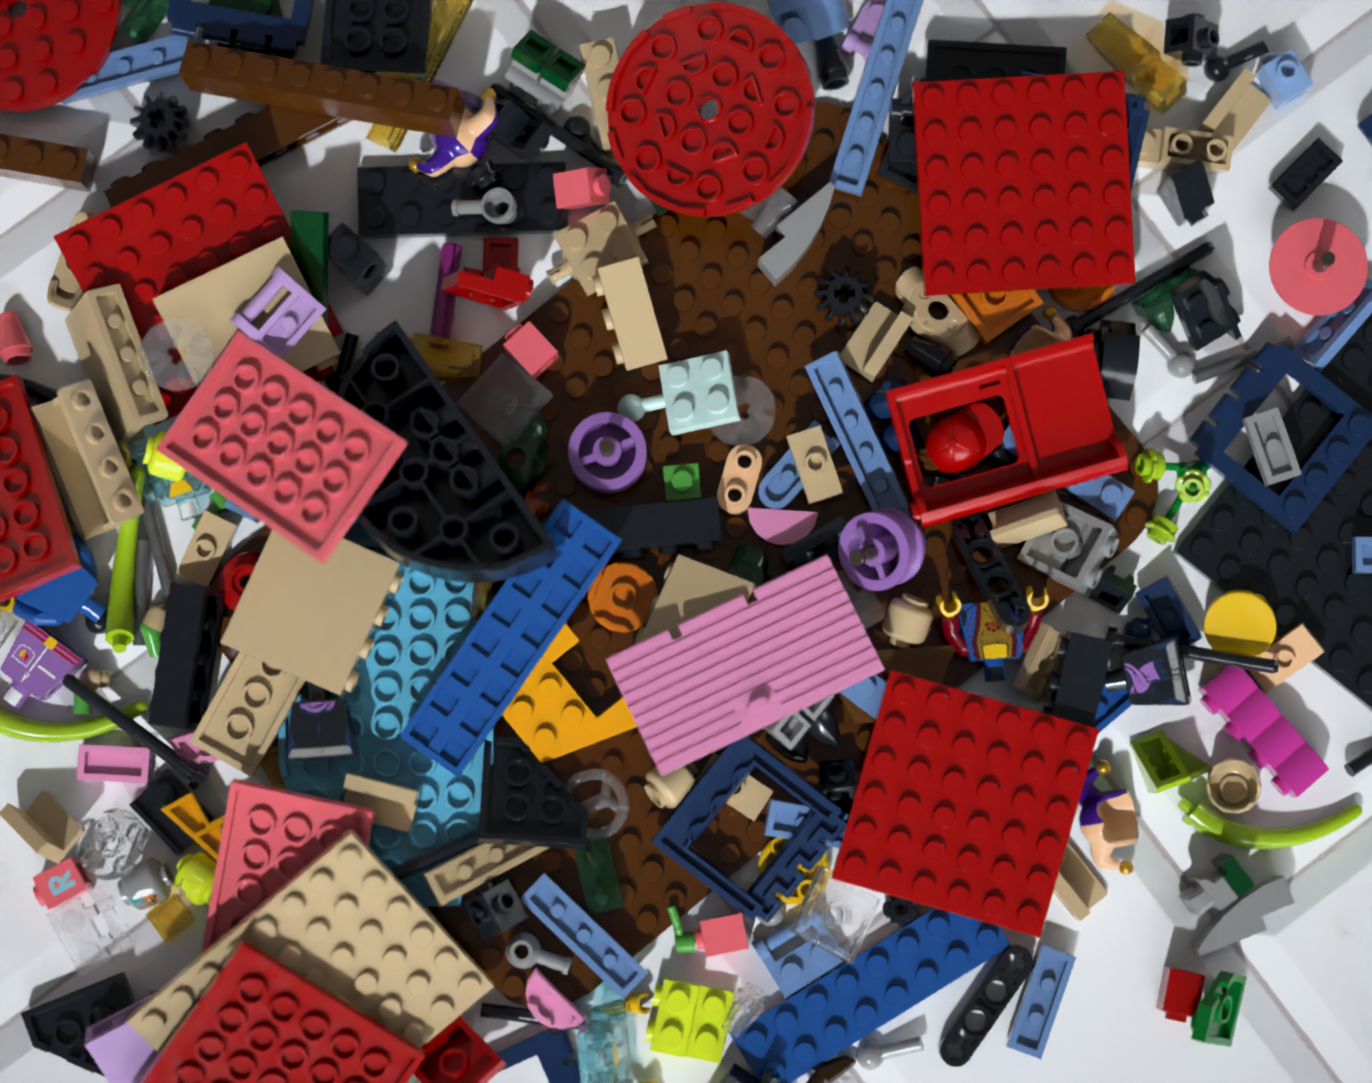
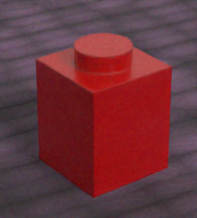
(1180, 993)

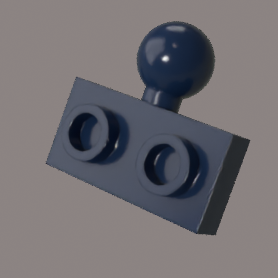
(1165, 613)

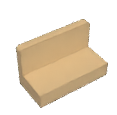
(1237, 109)
(875, 340)
(1027, 519)
(393, 803)
(45, 826)
(1077, 885)

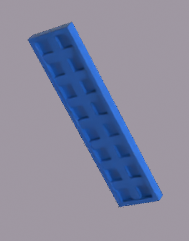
(509, 642)
(867, 993)

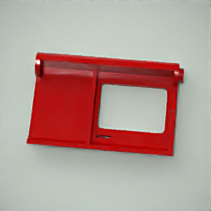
(1054, 418)

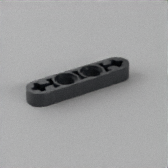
(995, 569)
(989, 1008)

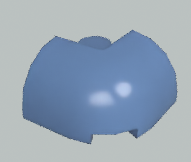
(809, 18)

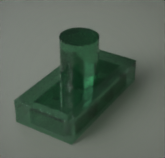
(143, 19)

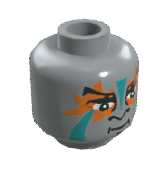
(147, 884)

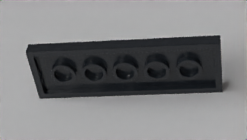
(412, 204)

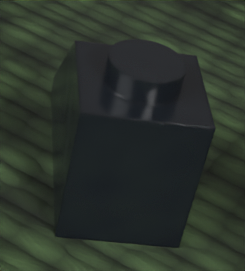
(1187, 194)

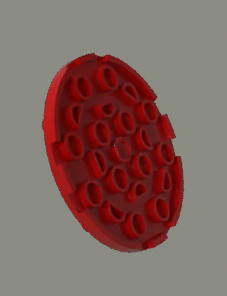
(53, 49)
(761, 99)

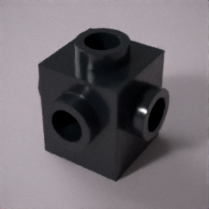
(1191, 39)
(495, 908)

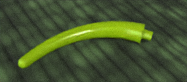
(121, 597)
(42, 731)
(1246, 836)

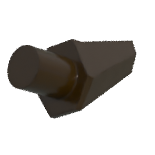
(831, 1069)

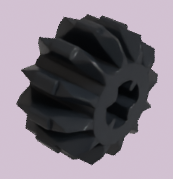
(156, 110)
(854, 304)

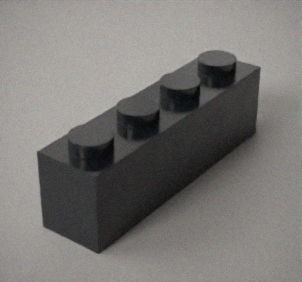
(662, 526)
(186, 656)
(1078, 678)

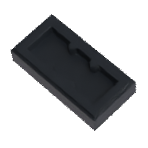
(1305, 174)

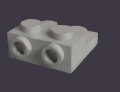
(1072, 552)

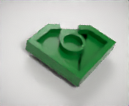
(1219, 1010)

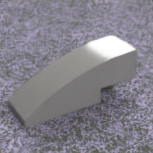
(796, 236)
(1244, 915)

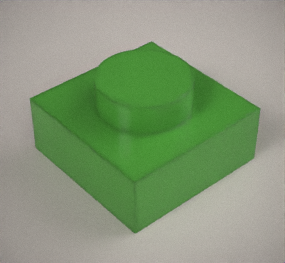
(682, 482)

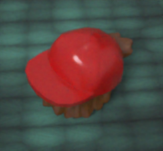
(962, 440)

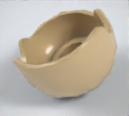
(1234, 786)

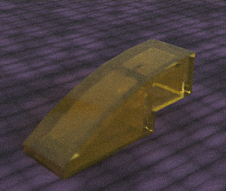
(1140, 62)
(449, 358)

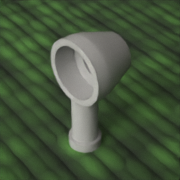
(489, 206)
(535, 954)

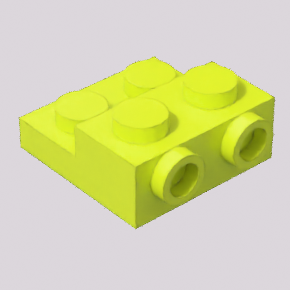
(689, 1020)

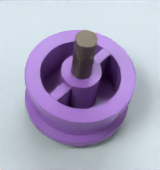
(607, 452)
(881, 548)

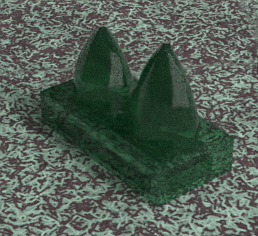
(1157, 304)
(598, 876)

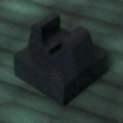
(1113, 590)

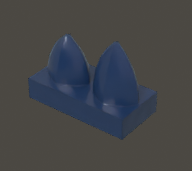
(877, 408)

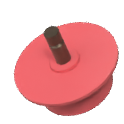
(1318, 266)

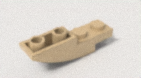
(1177, 148)

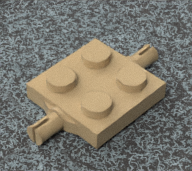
(598, 241)

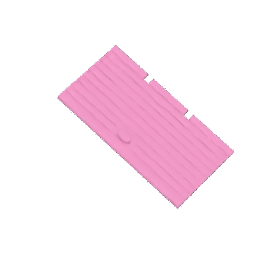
(744, 665)

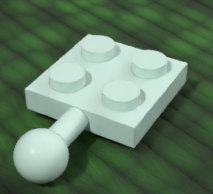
(695, 394)

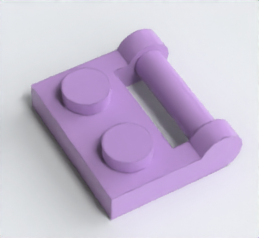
(288, 322)

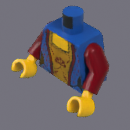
(980, 639)

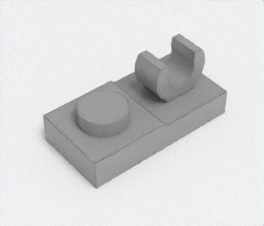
(1271, 446)

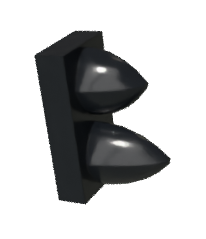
(805, 549)
(823, 728)

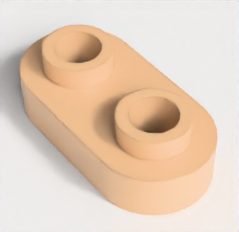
(739, 478)

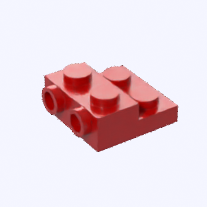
(498, 287)
(458, 1057)

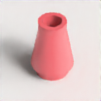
(14, 341)

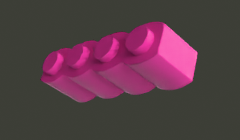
(1263, 729)

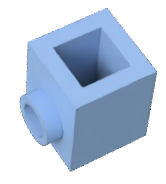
(1283, 78)

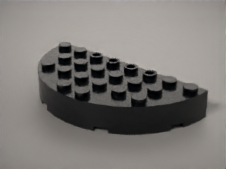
(445, 497)

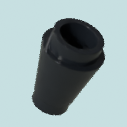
(830, 65)
(931, 357)

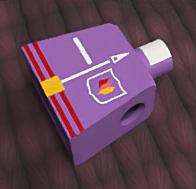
(38, 664)

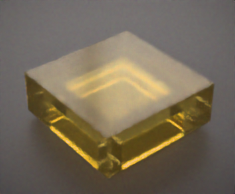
(171, 917)

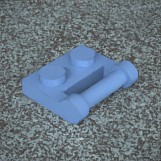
(798, 965)

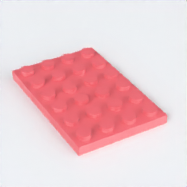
(281, 446)
(269, 840)

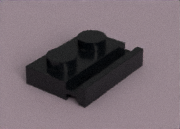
(158, 794)

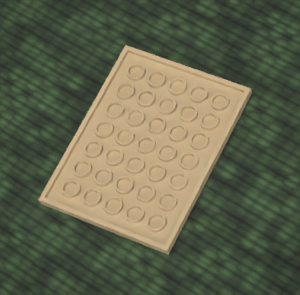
(352, 934)

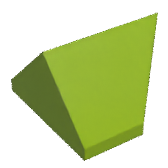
(1165, 762)

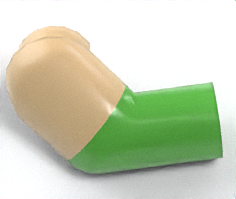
(152, 627)
(93, 678)

